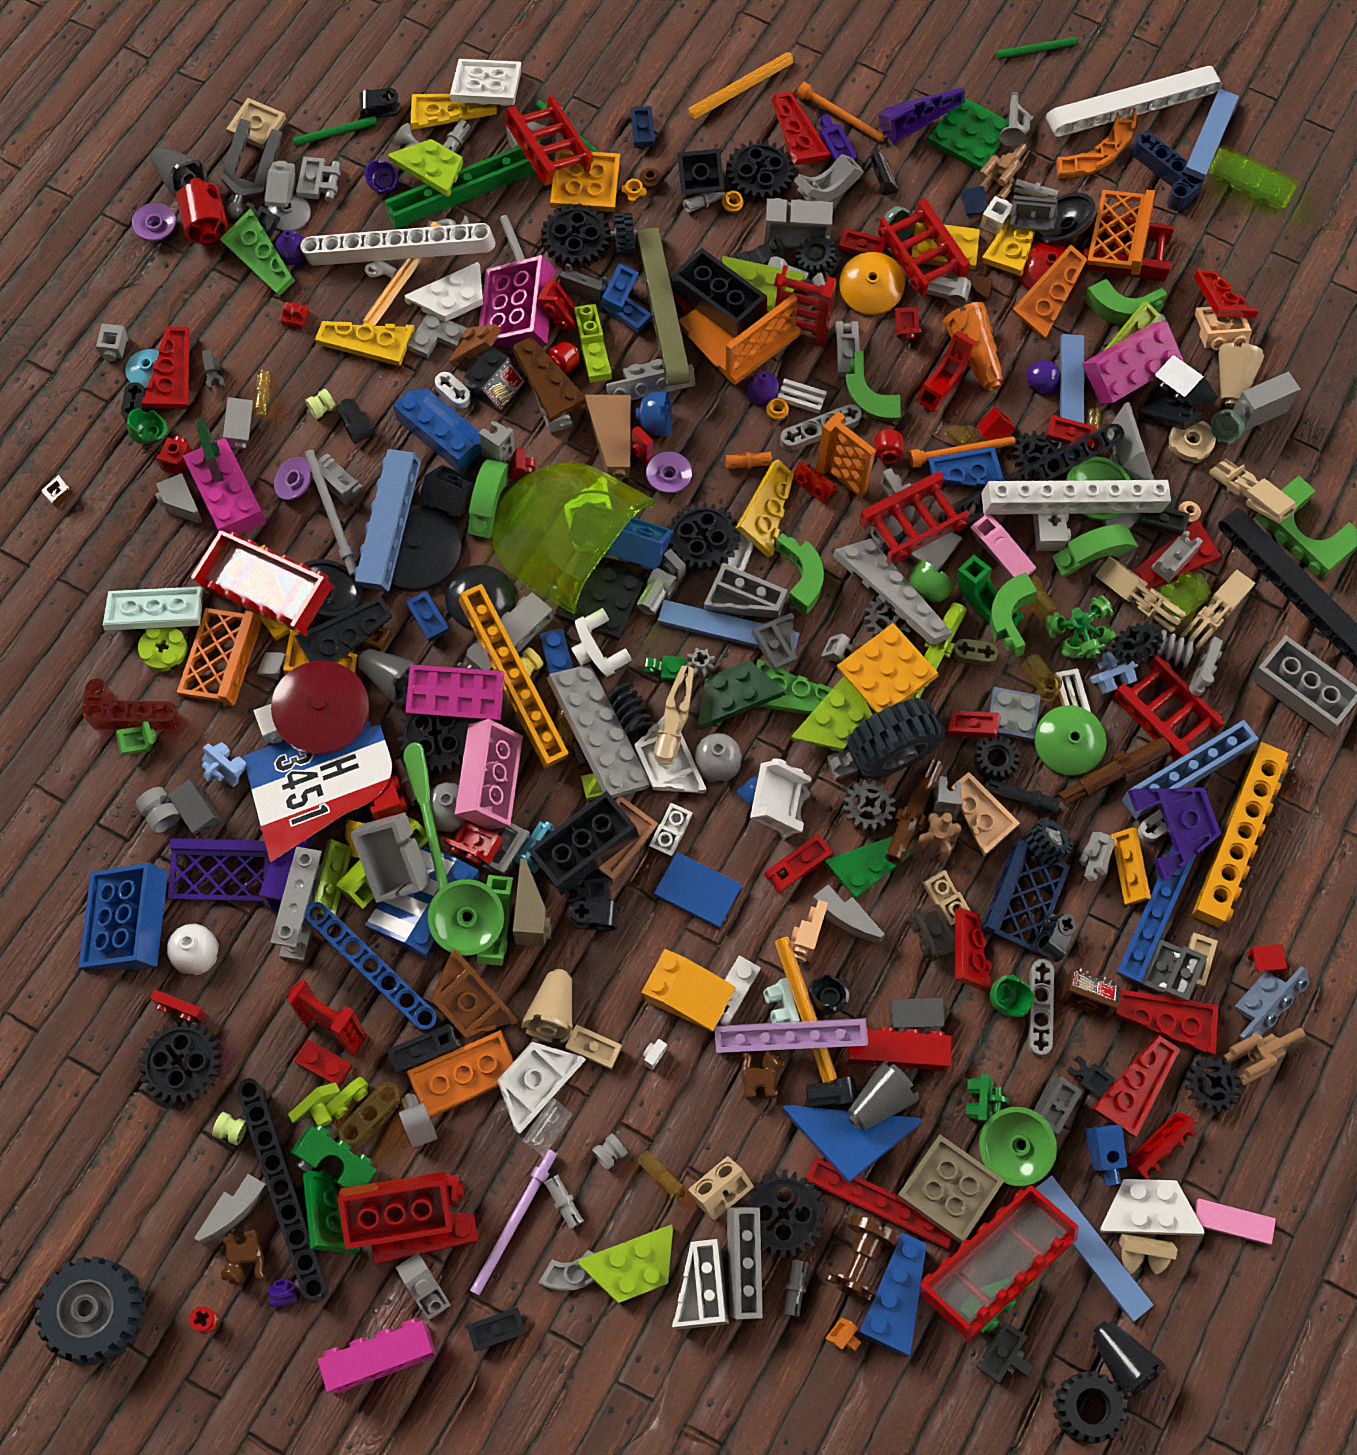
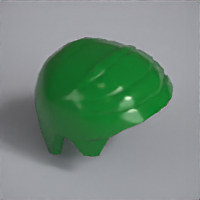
(146, 427)
(1011, 996)

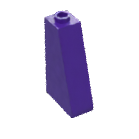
(277, 876)

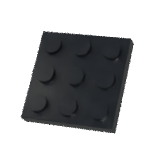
(607, 589)

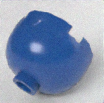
(655, 414)

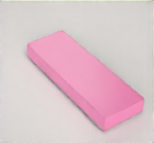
(1235, 1222)

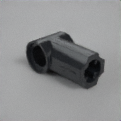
(356, 424)
(840, 1092)

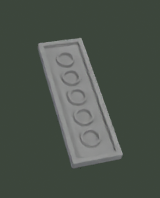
(598, 731)

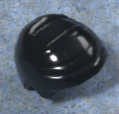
(828, 995)

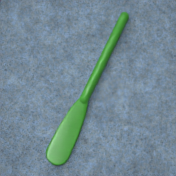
(418, 777)

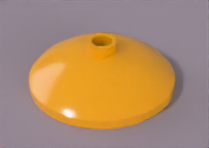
(868, 295)

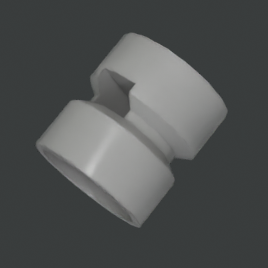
(158, 809)

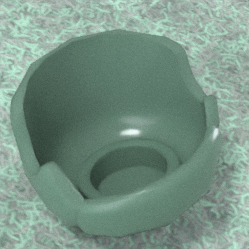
(897, 214)
(1227, 426)

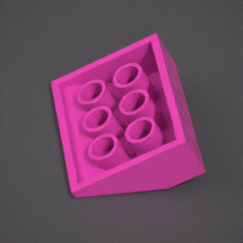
(512, 301)

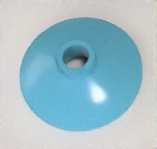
(135, 367)

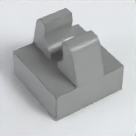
(836, 647)
(842, 764)

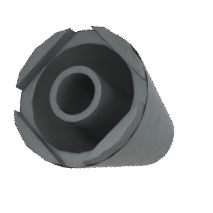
(176, 168)
(387, 673)
(882, 1097)

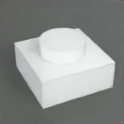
(654, 1053)

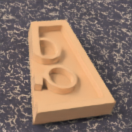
(984, 814)

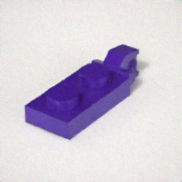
(835, 139)

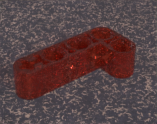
(162, 714)

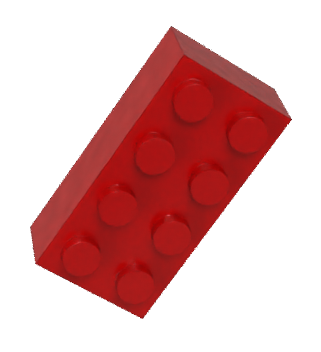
(395, 1210)

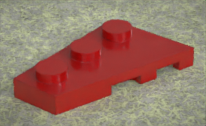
(1221, 298)
(970, 959)

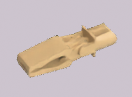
(1261, 494)
(1131, 586)
(1222, 602)
(669, 740)

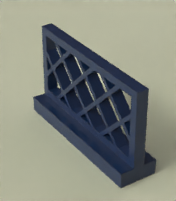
(1004, 893)

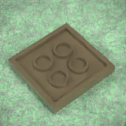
(950, 1189)

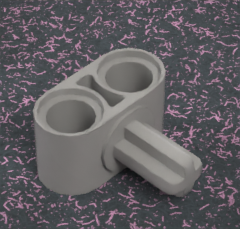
(416, 1121)

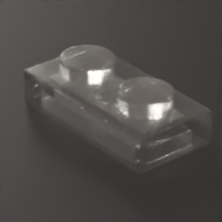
(547, 1127)

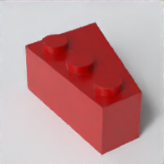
(388, 802)

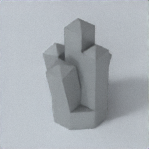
(1097, 855)

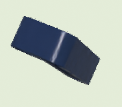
(1169, 167)

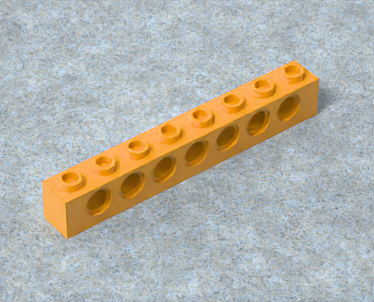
(517, 682)
(1207, 907)

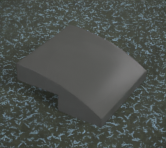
(1173, 970)

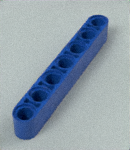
(362, 957)

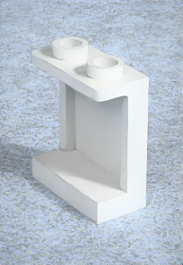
(778, 796)

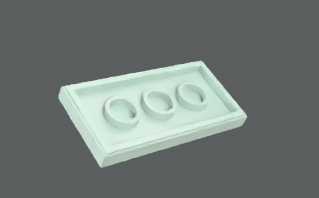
(153, 608)

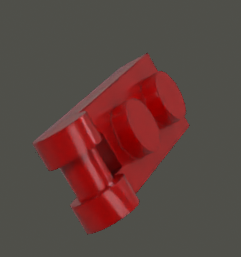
(798, 863)

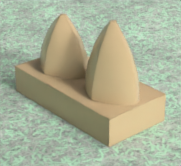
(1136, 1247)

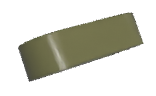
(975, 652)

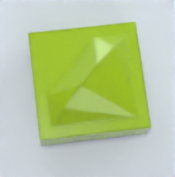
(591, 787)

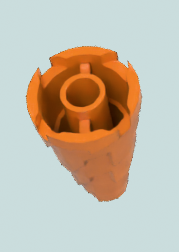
(976, 325)

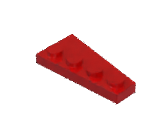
(463, 1233)

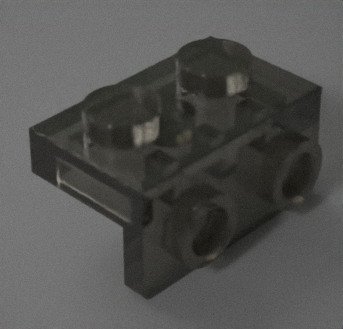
(933, 932)

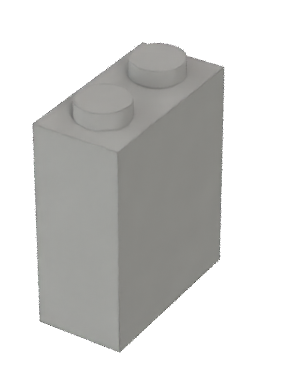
(1267, 400)

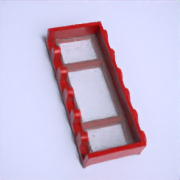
(262, 581)
(999, 1262)

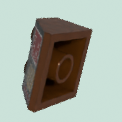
(1090, 993)

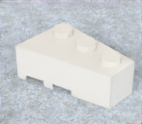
(703, 1288)

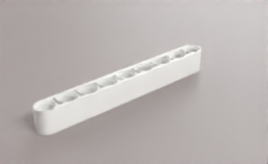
(1143, 97)
(398, 244)

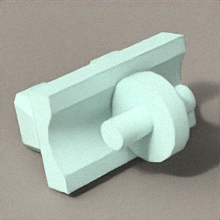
(783, 995)

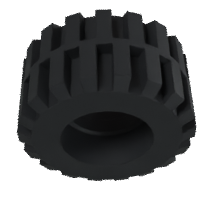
(1112, 1407)

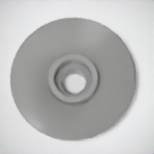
(292, 218)

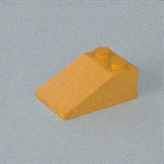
(687, 990)

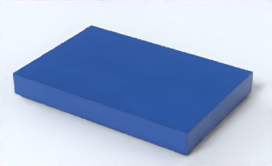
(698, 890)

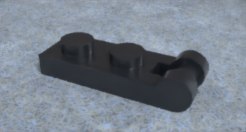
(424, 1048)

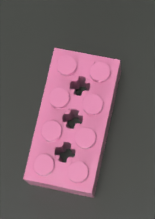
(489, 775)

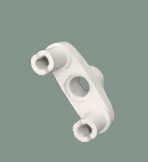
(588, 649)

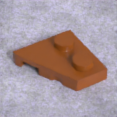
(475, 341)

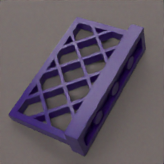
(216, 848)

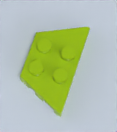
(430, 164)
(761, 277)
(834, 718)
(632, 1265)

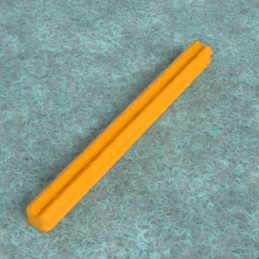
(740, 85)
(393, 288)
(803, 1004)

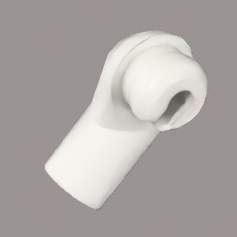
(380, 268)

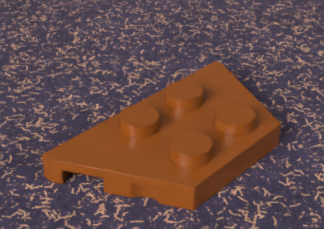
(469, 999)

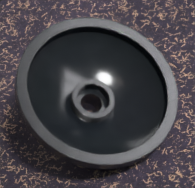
(1074, 217)
(495, 583)
(346, 592)

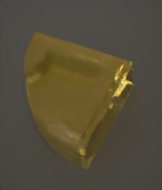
(961, 434)

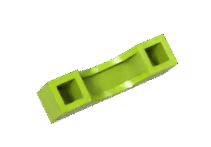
(355, 882)

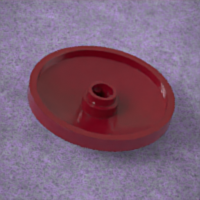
(320, 707)

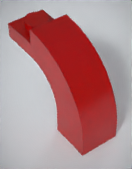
(948, 373)

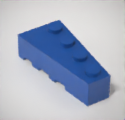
(894, 1307)

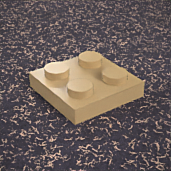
(262, 119)

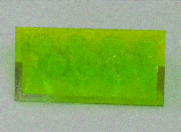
(1253, 176)

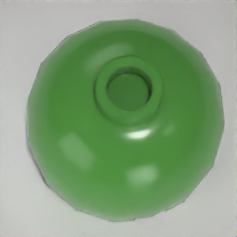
(930, 583)

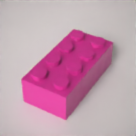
(1131, 362)
(228, 501)
(376, 1357)

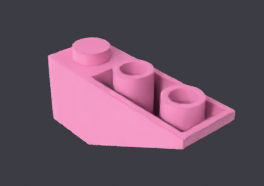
(1001, 546)

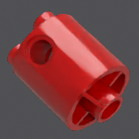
(202, 212)

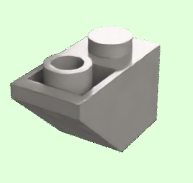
(423, 1286)

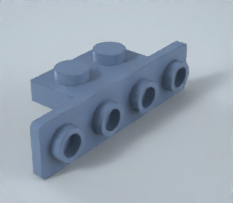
(1268, 1000)

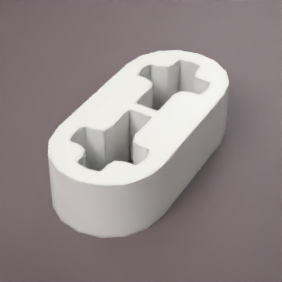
(450, 393)
(1154, 819)

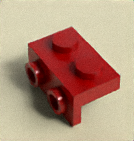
(557, 305)
(474, 843)

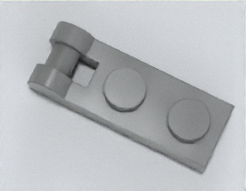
(846, 345)
(1206, 667)

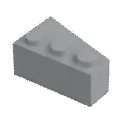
(744, 594)

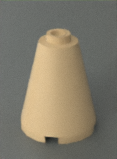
(1237, 370)
(551, 1009)

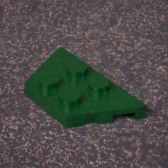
(735, 693)

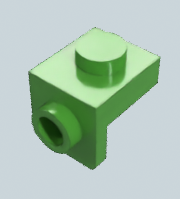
(135, 739)

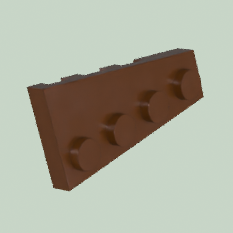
(551, 385)

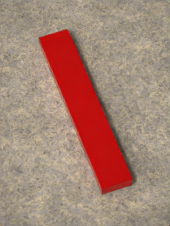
(875, 1201)

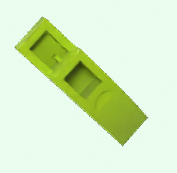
(592, 343)

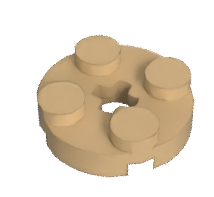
(1192, 451)

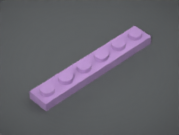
(791, 1035)

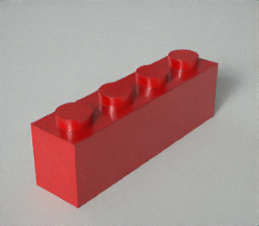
(903, 1049)

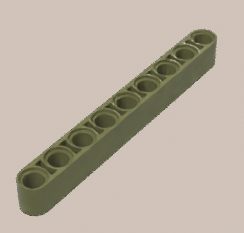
(662, 307)

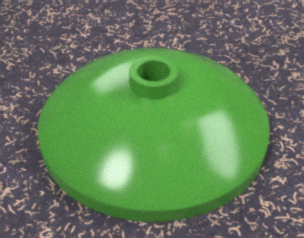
(1098, 470)
(1061, 752)
(447, 920)
(1001, 1149)

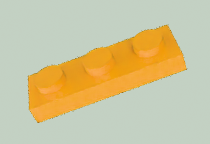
(1131, 866)

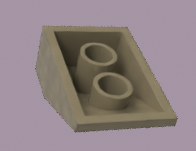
(530, 919)

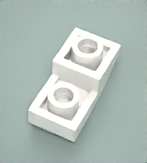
(671, 829)

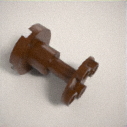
(866, 1248)

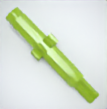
(944, 648)

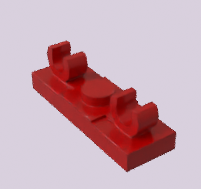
(1161, 1144)

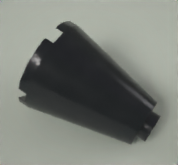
(1127, 1360)

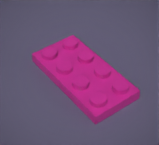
(455, 692)

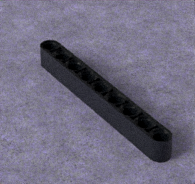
(1040, 468)
(1292, 581)
(287, 1200)

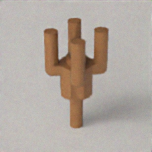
(1002, 171)
(939, 833)
(1262, 1053)

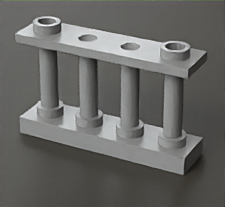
(291, 926)

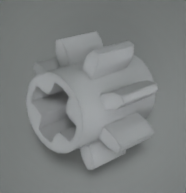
(706, 660)

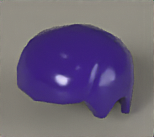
(381, 176)
(1044, 377)

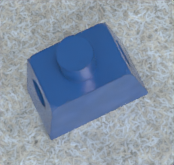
(1105, 1141)

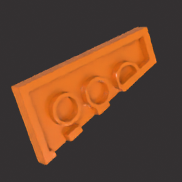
(1047, 296)

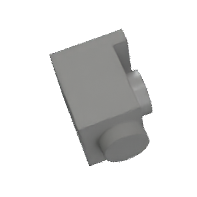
(112, 341)

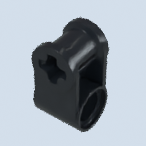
(377, 103)
(597, 915)
(1053, 938)

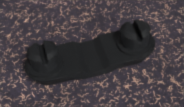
(762, 253)

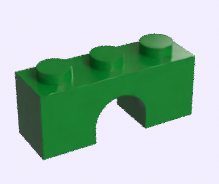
(316, 1145)

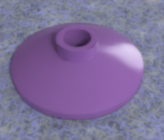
(151, 215)
(672, 464)
(292, 478)

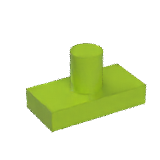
(315, 1104)

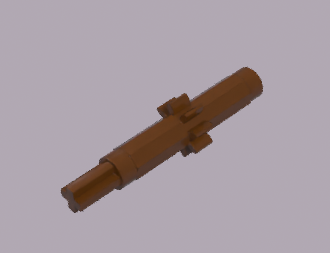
(1122, 767)
(912, 817)

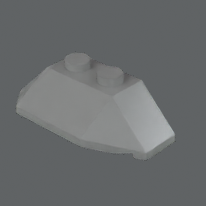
(1130, 451)

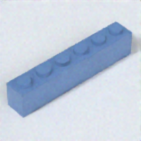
(387, 520)
(1198, 763)

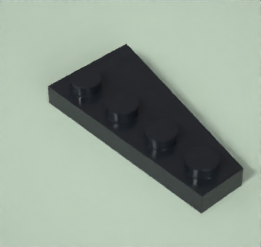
(345, 632)

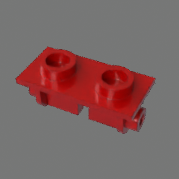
(810, 480)

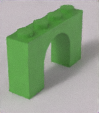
(1317, 555)

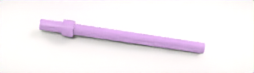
(539, 1176)

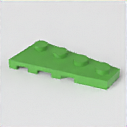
(255, 249)
(800, 695)

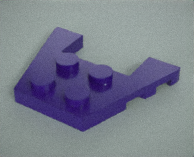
(1187, 820)

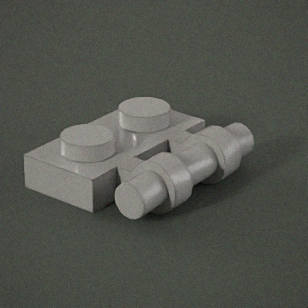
(311, 179)

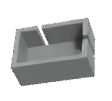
(797, 221)
(390, 857)

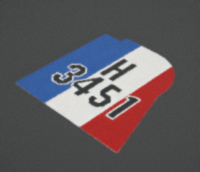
(307, 792)

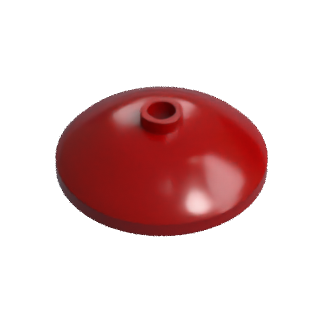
(1038, 262)

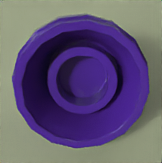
(289, 247)
(762, 388)

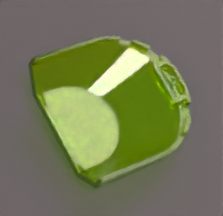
(561, 525)

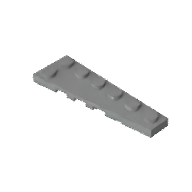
(871, 565)

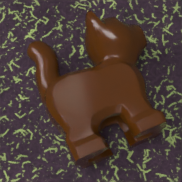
(761, 1078)
(243, 1254)

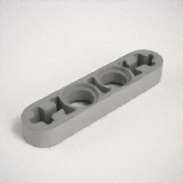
(817, 423)
(1044, 1008)

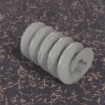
(1175, 649)

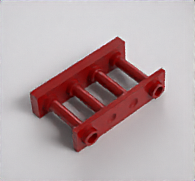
(537, 153)
(935, 231)
(1151, 268)
(823, 304)
(912, 496)
(1146, 717)
(342, 1023)

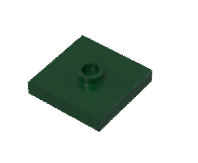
(210, 450)

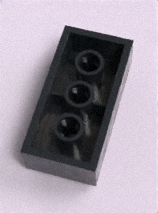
(719, 293)
(582, 827)

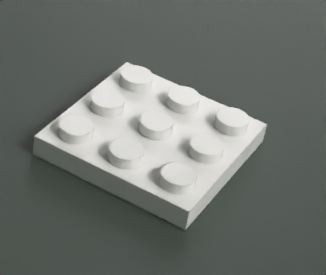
(486, 82)

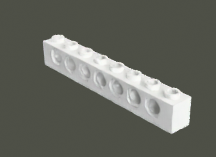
(1075, 497)

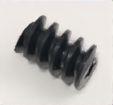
(628, 710)

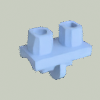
(1105, 679)
(219, 767)

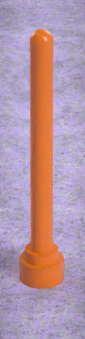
(806, 92)
(919, 457)

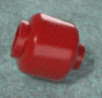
(565, 356)
(888, 446)

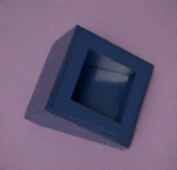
(974, 200)

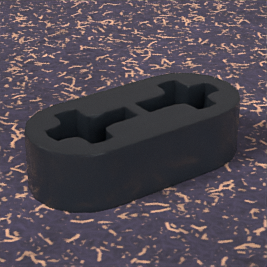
(128, 400)

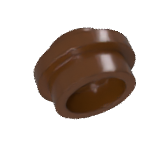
(650, 183)

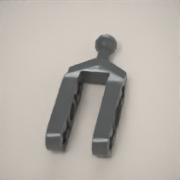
(242, 188)

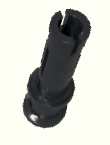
(1035, 800)

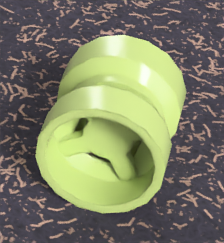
(320, 403)
(229, 1128)

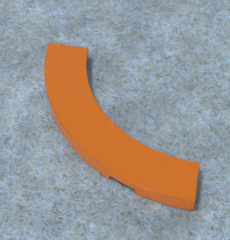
(1102, 155)

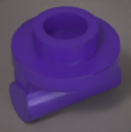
(282, 1293)

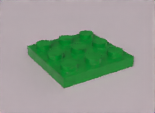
(969, 134)

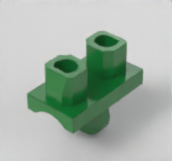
(984, 1087)

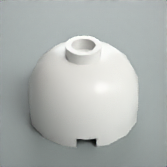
(192, 949)

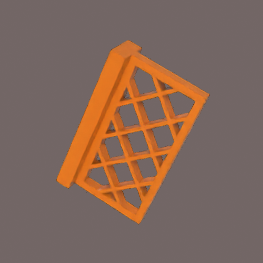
(1140, 229)
(761, 341)
(830, 451)
(238, 656)

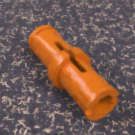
(748, 460)

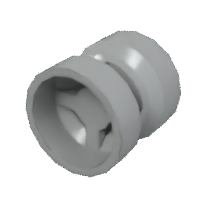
(609, 1151)

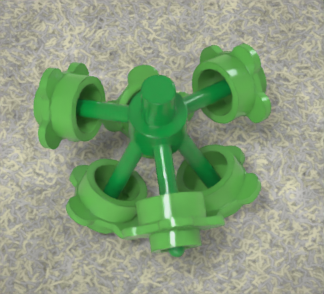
(1080, 621)

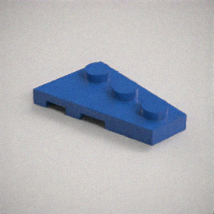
(968, 468)

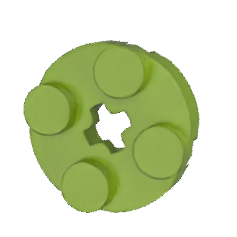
(168, 658)

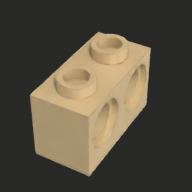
(721, 1188)

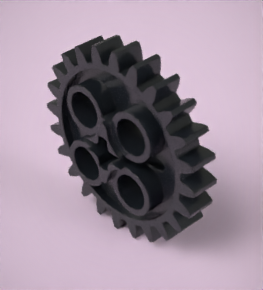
(749, 161)
(577, 228)
(722, 528)
(456, 731)
(198, 1046)
(800, 1231)

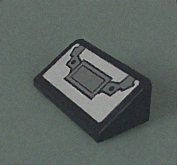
(883, 173)

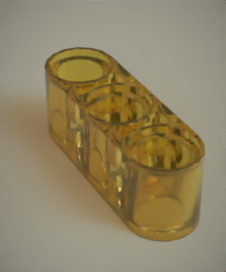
(373, 1102)

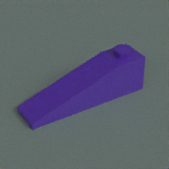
(914, 114)

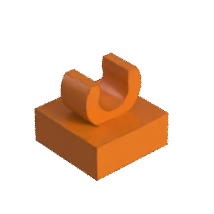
(843, 1335)

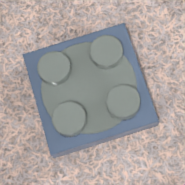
(1017, 713)

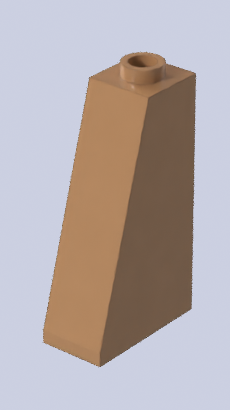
(611, 428)

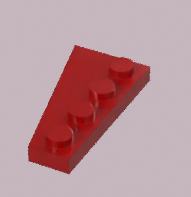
(799, 133)
(170, 373)
(1204, 556)
(1176, 1019)
(1136, 1089)

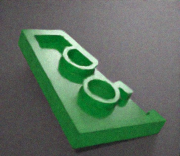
(862, 866)
(324, 1213)

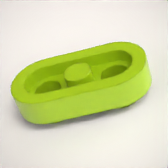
(353, 1092)

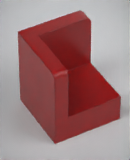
(995, 425)
(1268, 958)

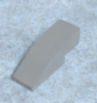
(848, 915)
(232, 1209)

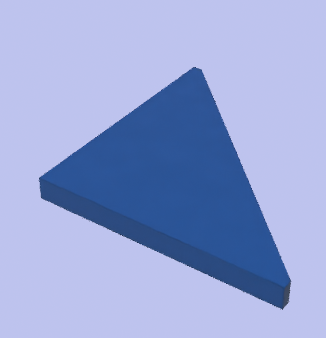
(841, 1144)

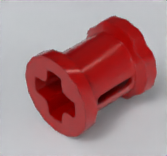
(195, 1318)

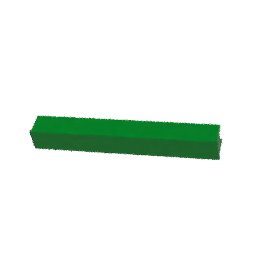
(471, 182)

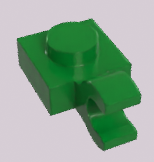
(667, 668)

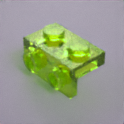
(1187, 592)

